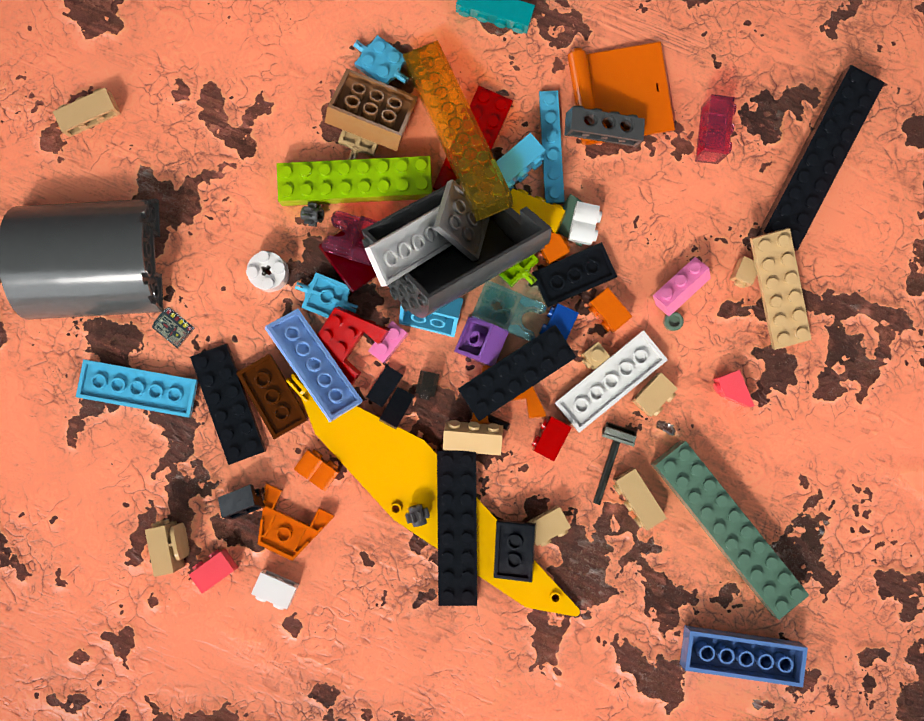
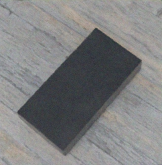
(384, 386)
(396, 408)

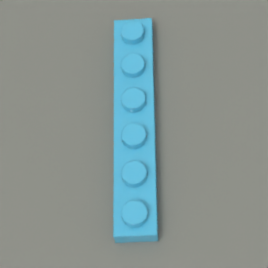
(552, 143)

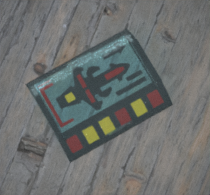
(172, 327)

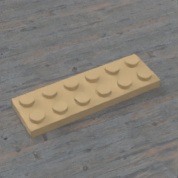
(780, 288)

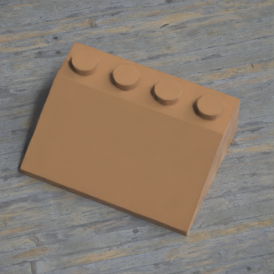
(370, 109)

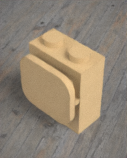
(167, 546)

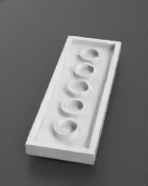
(406, 248)
(611, 381)

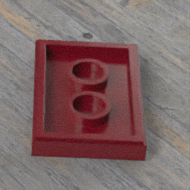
(352, 272)

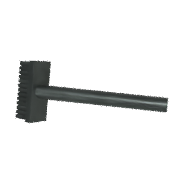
(617, 434)

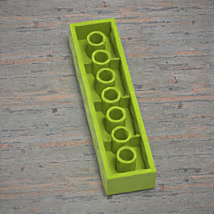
(354, 180)

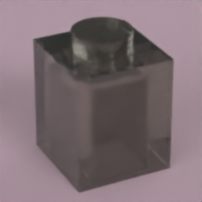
(427, 384)

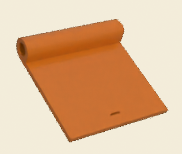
(624, 83)

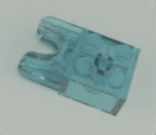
(513, 308)

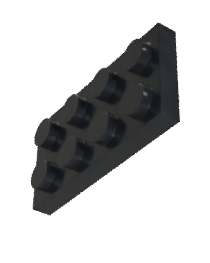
(574, 275)

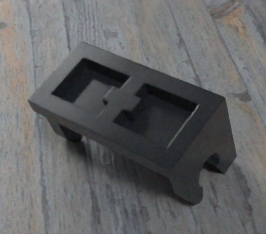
(240, 502)

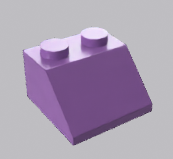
(481, 341)

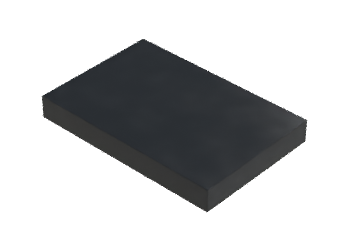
(514, 550)

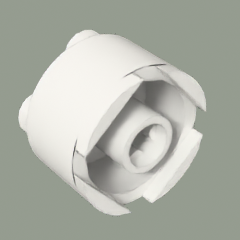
(257, 271)

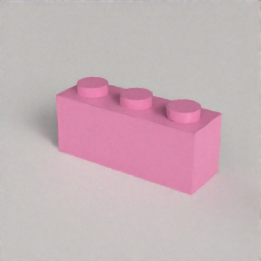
(682, 286)

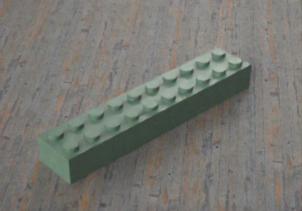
(730, 529)

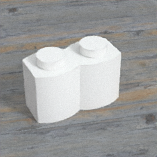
(584, 223)

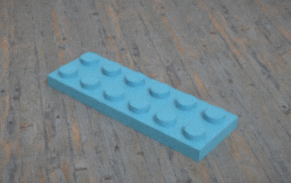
(137, 388)

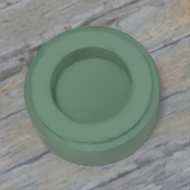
(673, 322)

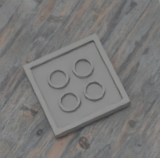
(458, 223)

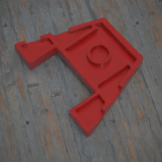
(343, 332)

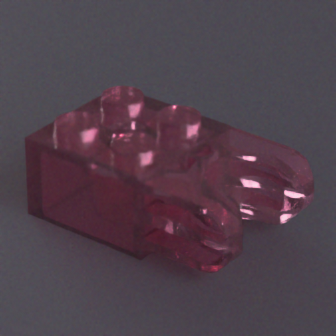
(351, 243)

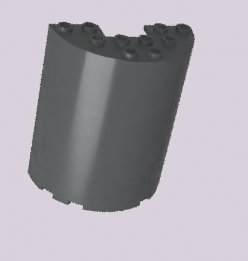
(81, 259)
(450, 273)

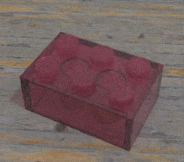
(715, 129)

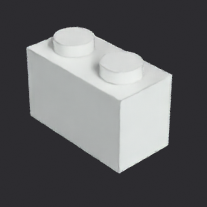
(275, 589)

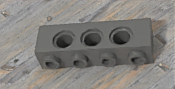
(576, 126)

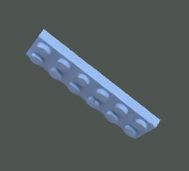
(313, 365)

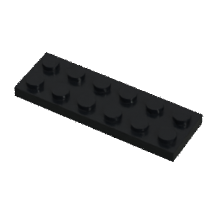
(517, 372)
(228, 404)

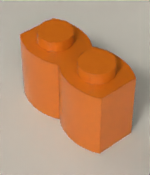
(316, 469)

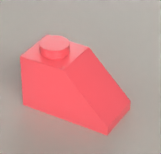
(733, 388)

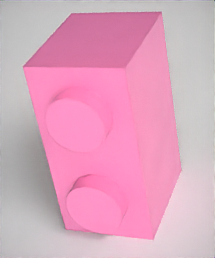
(389, 345)

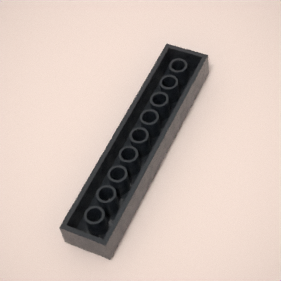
(823, 154)

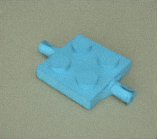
(380, 61)
(324, 295)

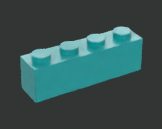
(502, 13)

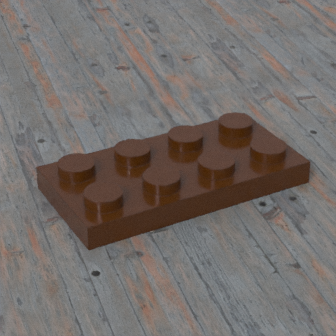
(272, 396)

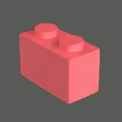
(214, 570)

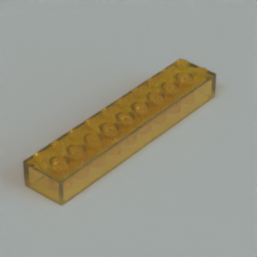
(458, 131)

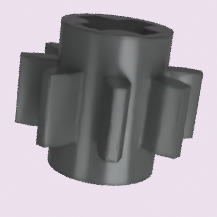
(312, 214)
(417, 515)

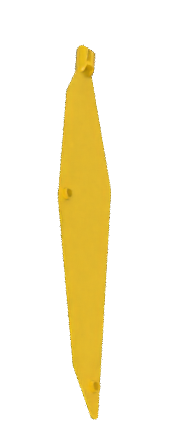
(403, 472)

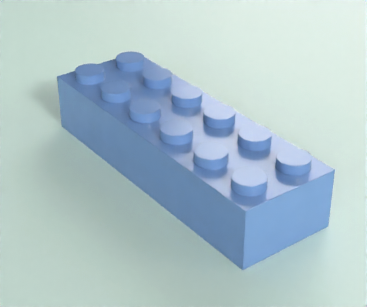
(743, 656)

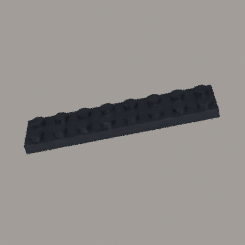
(457, 528)

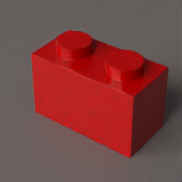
(551, 438)

